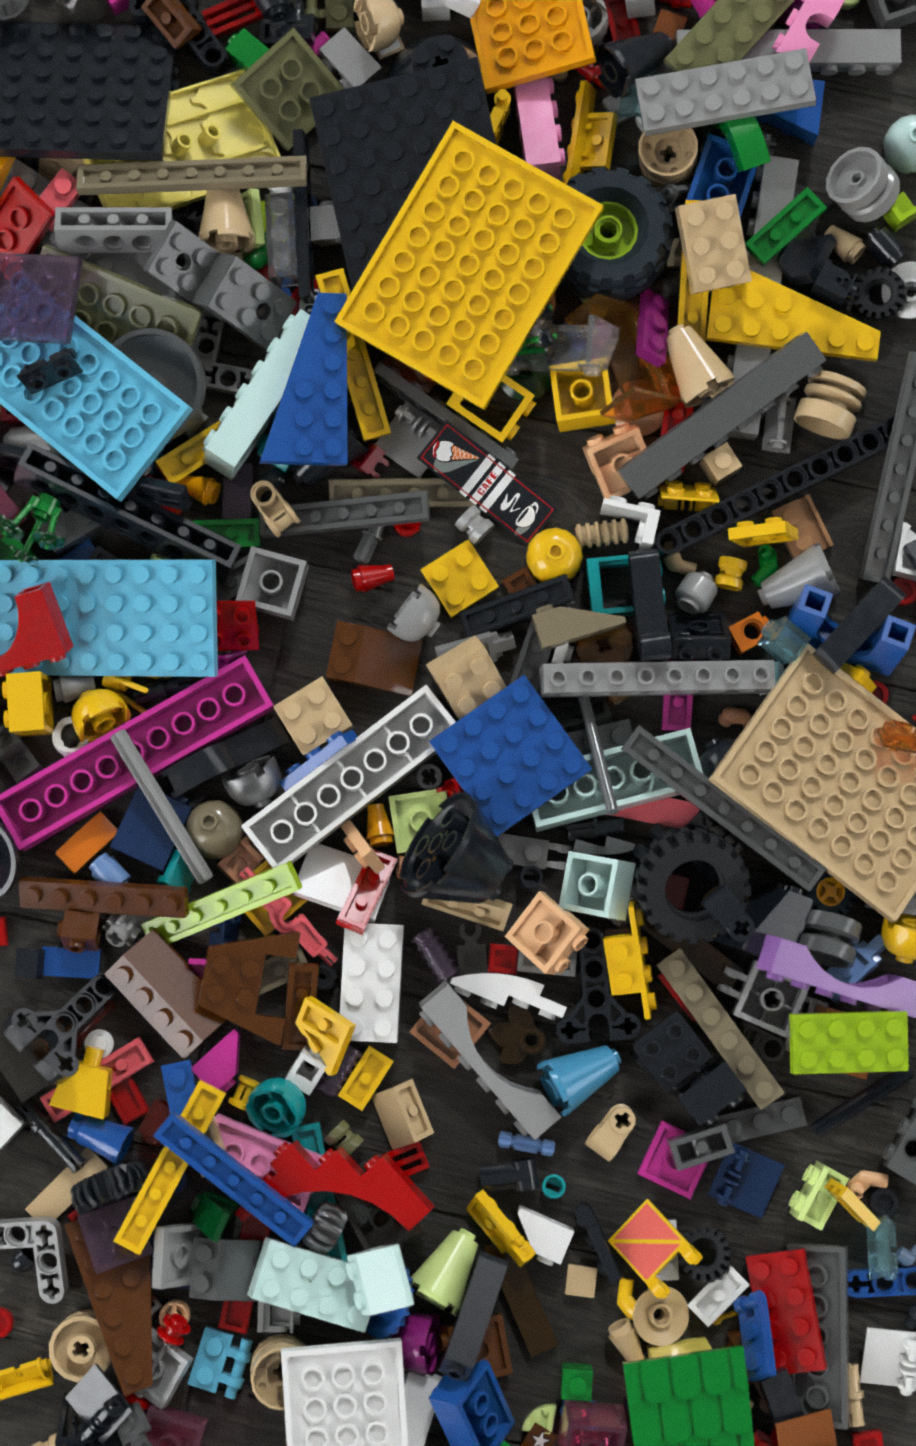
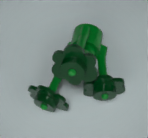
(44, 509)

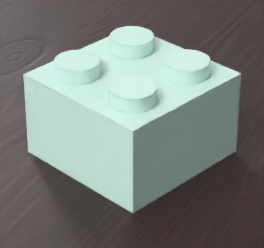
(597, 885)

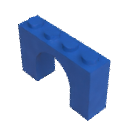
(880, 650)

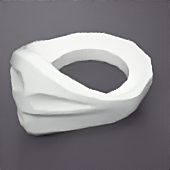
(59, 744)

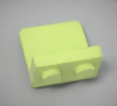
(813, 1201)

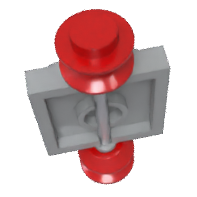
(168, 1363)

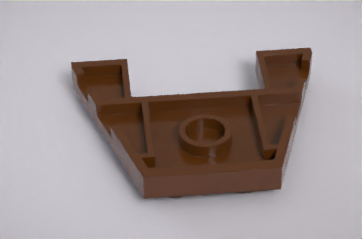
(234, 980)

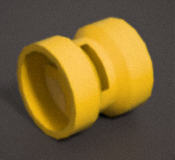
(730, 573)

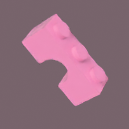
(796, 36)

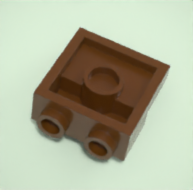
(493, 1347)

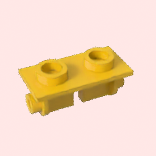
(27, 1378)

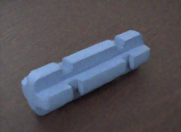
(526, 1143)

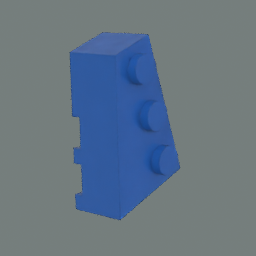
(799, 122)

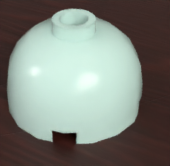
(901, 144)

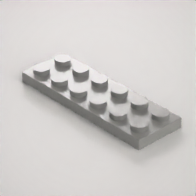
(725, 92)

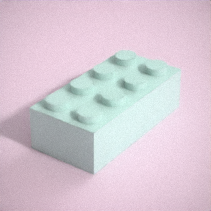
(306, 1284)

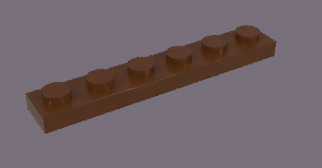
(104, 897)

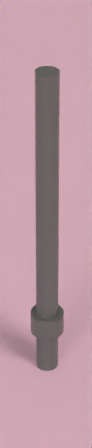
(597, 753)

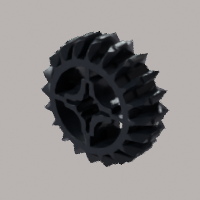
(108, 1187)

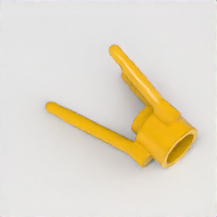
(122, 683)

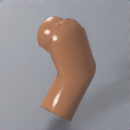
(734, 716)

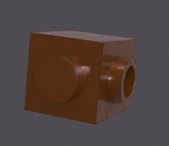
(80, 931)

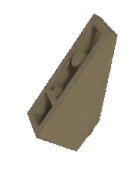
(566, 625)

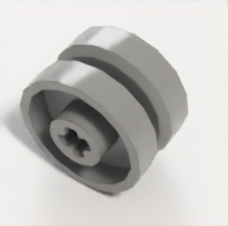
(862, 184)

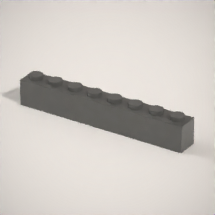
(721, 415)

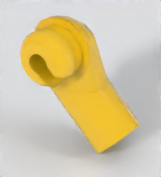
(624, 1298)

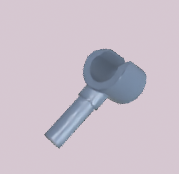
(905, 1256)

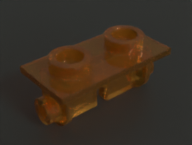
(898, 736)

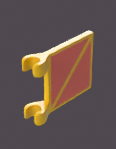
(649, 1244)

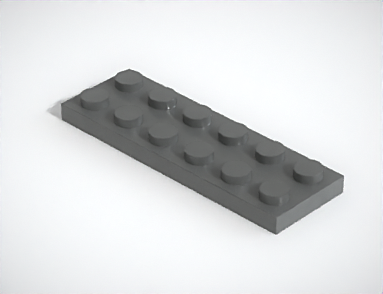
(830, 1288)

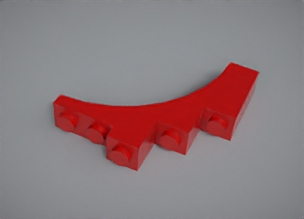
(381, 1184)

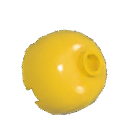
(554, 554)
(98, 714)
(900, 937)

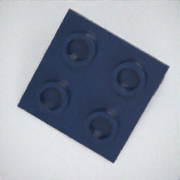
(746, 1180)

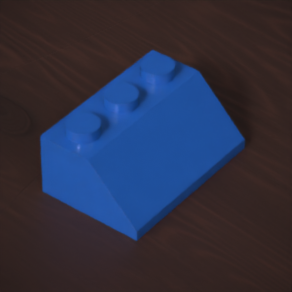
(718, 174)
(472, 1410)

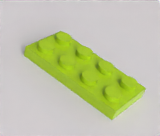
(848, 1042)

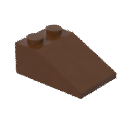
(373, 659)

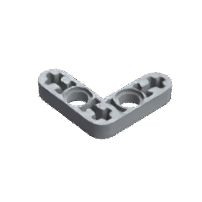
(210, 360)
(37, 1239)

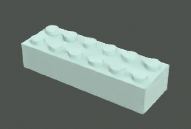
(255, 403)
(630, 781)

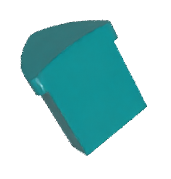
(176, 873)

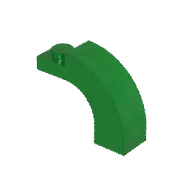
(745, 142)

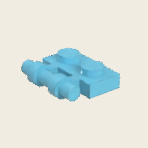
(211, 1359)

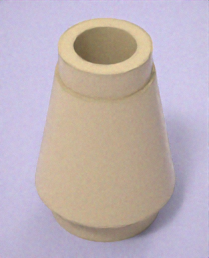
(848, 245)
(626, 1339)

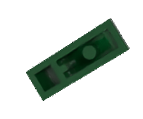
(213, 1214)

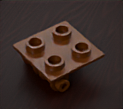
(807, 1430)

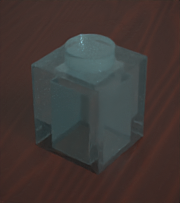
(783, 640)

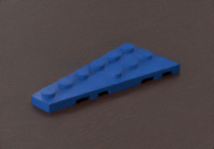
(313, 407)

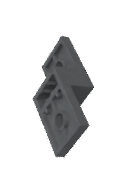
(219, 285)

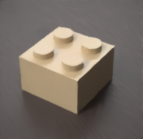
(466, 676)
(312, 716)

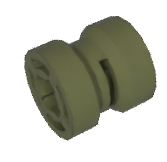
(349, 1143)

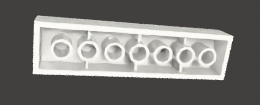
(349, 780)

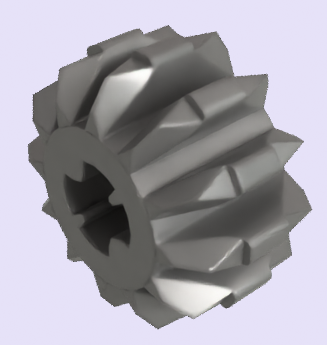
(326, 1229)

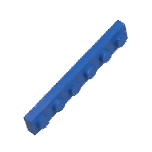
(233, 1178)

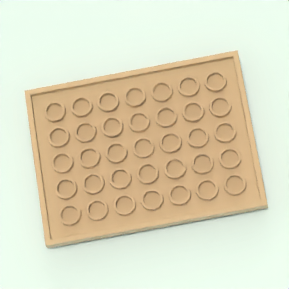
(828, 784)

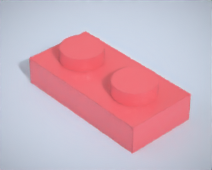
(60, 192)

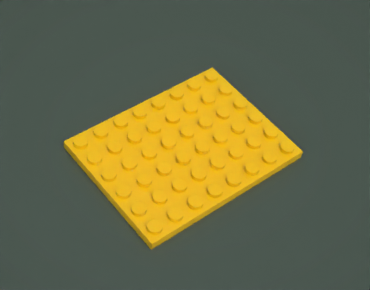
(469, 265)

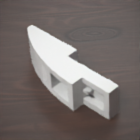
(496, 987)

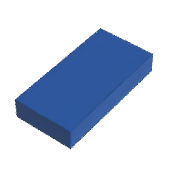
(65, 963)

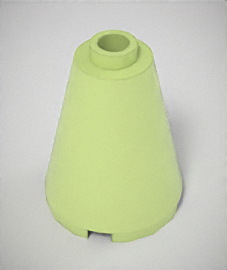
(446, 1271)

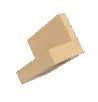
(402, 1114)

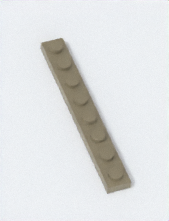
(192, 175)

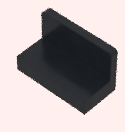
(805, 257)

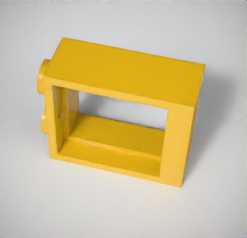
(511, 427)

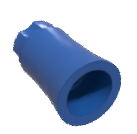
(101, 1136)

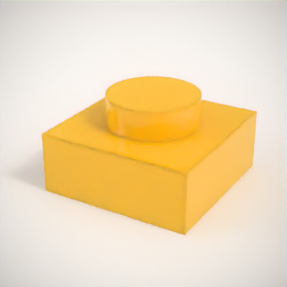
(860, 675)

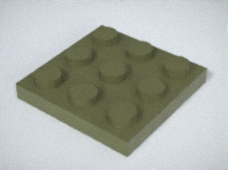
(281, 84)

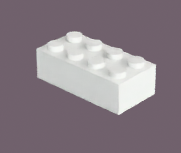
(372, 982)

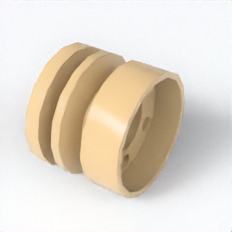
(682, 165)
(830, 405)
(265, 1378)

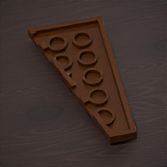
(122, 1311)

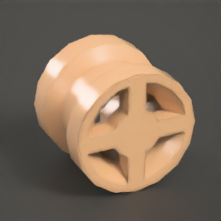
(172, 1307)

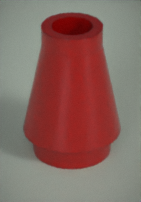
(371, 576)

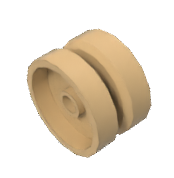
(66, 1347)

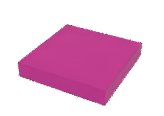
(660, 1168)

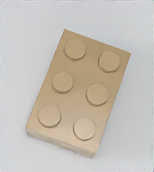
(713, 244)

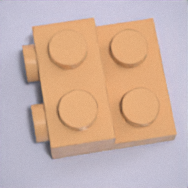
(609, 454)
(547, 934)

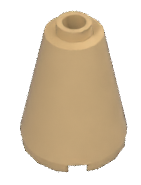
(226, 222)
(696, 366)

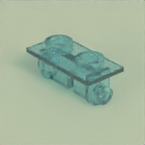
(880, 1258)

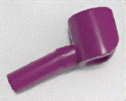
(223, 660)

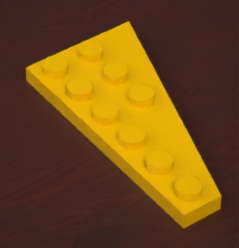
(772, 315)

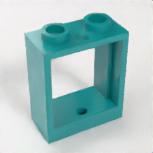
(594, 583)

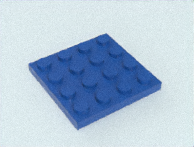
(510, 755)

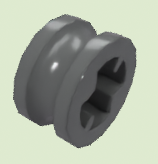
(438, 775)

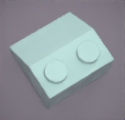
(379, 1280)

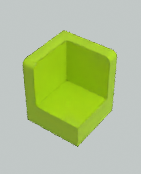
(900, 213)

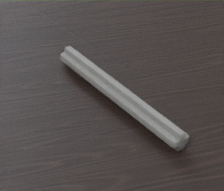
(161, 806)

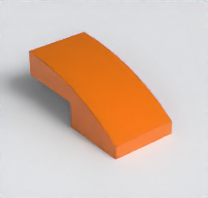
(87, 843)

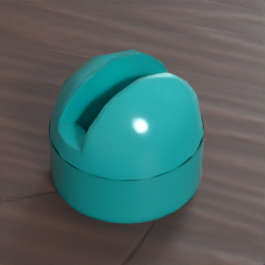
(554, 1180)

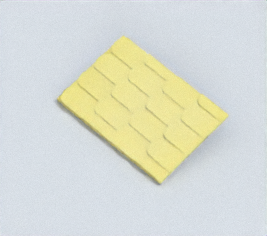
(201, 125)

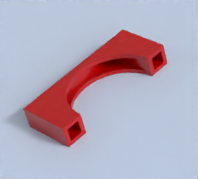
(39, 632)

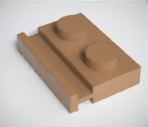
(805, 517)

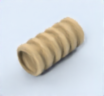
(602, 533)

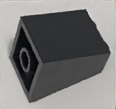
(776, 912)

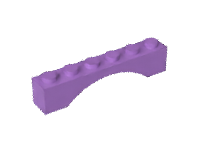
(793, 960)

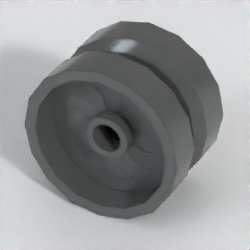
(830, 937)

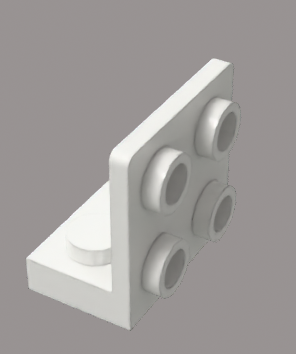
(643, 513)

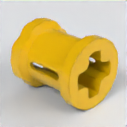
(243, 1091)

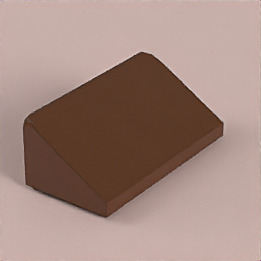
(172, 20)

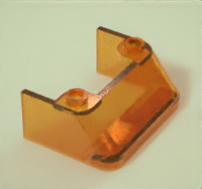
(643, 385)

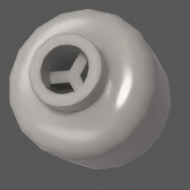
(696, 592)

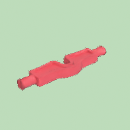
(309, 938)

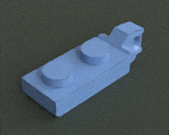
(865, 962)

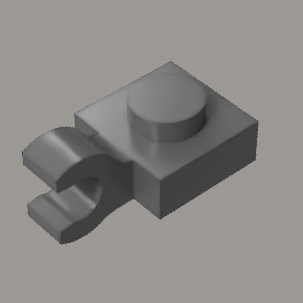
(134, 1428)

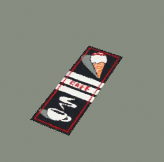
(487, 483)

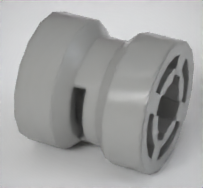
(474, 524)

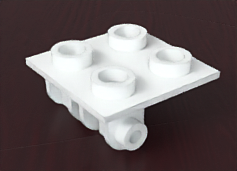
(890, 1359)

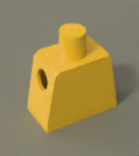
(88, 1089)

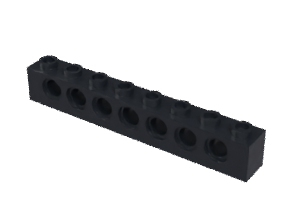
(132, 517)

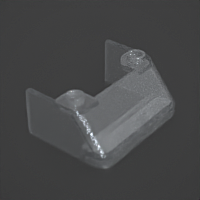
(580, 349)

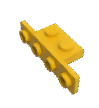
(591, 135)
(627, 962)

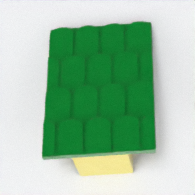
(689, 1396)

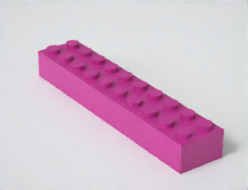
(161, 735)

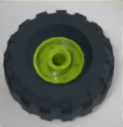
(628, 239)

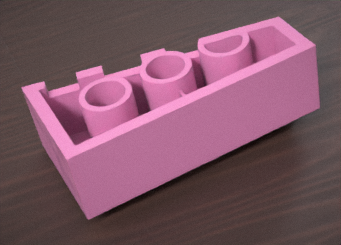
(537, 126)

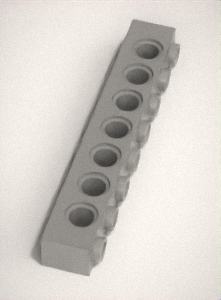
(656, 678)

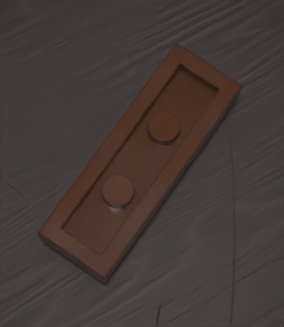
(301, 983)

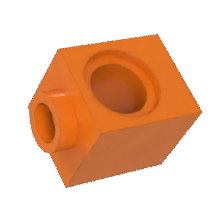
(739, 640)

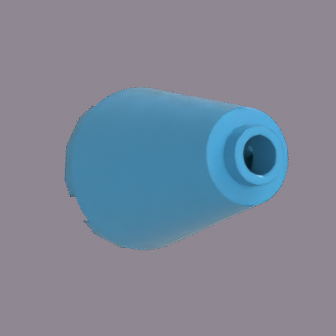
(577, 1076)

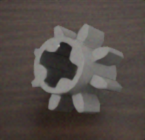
(121, 929)

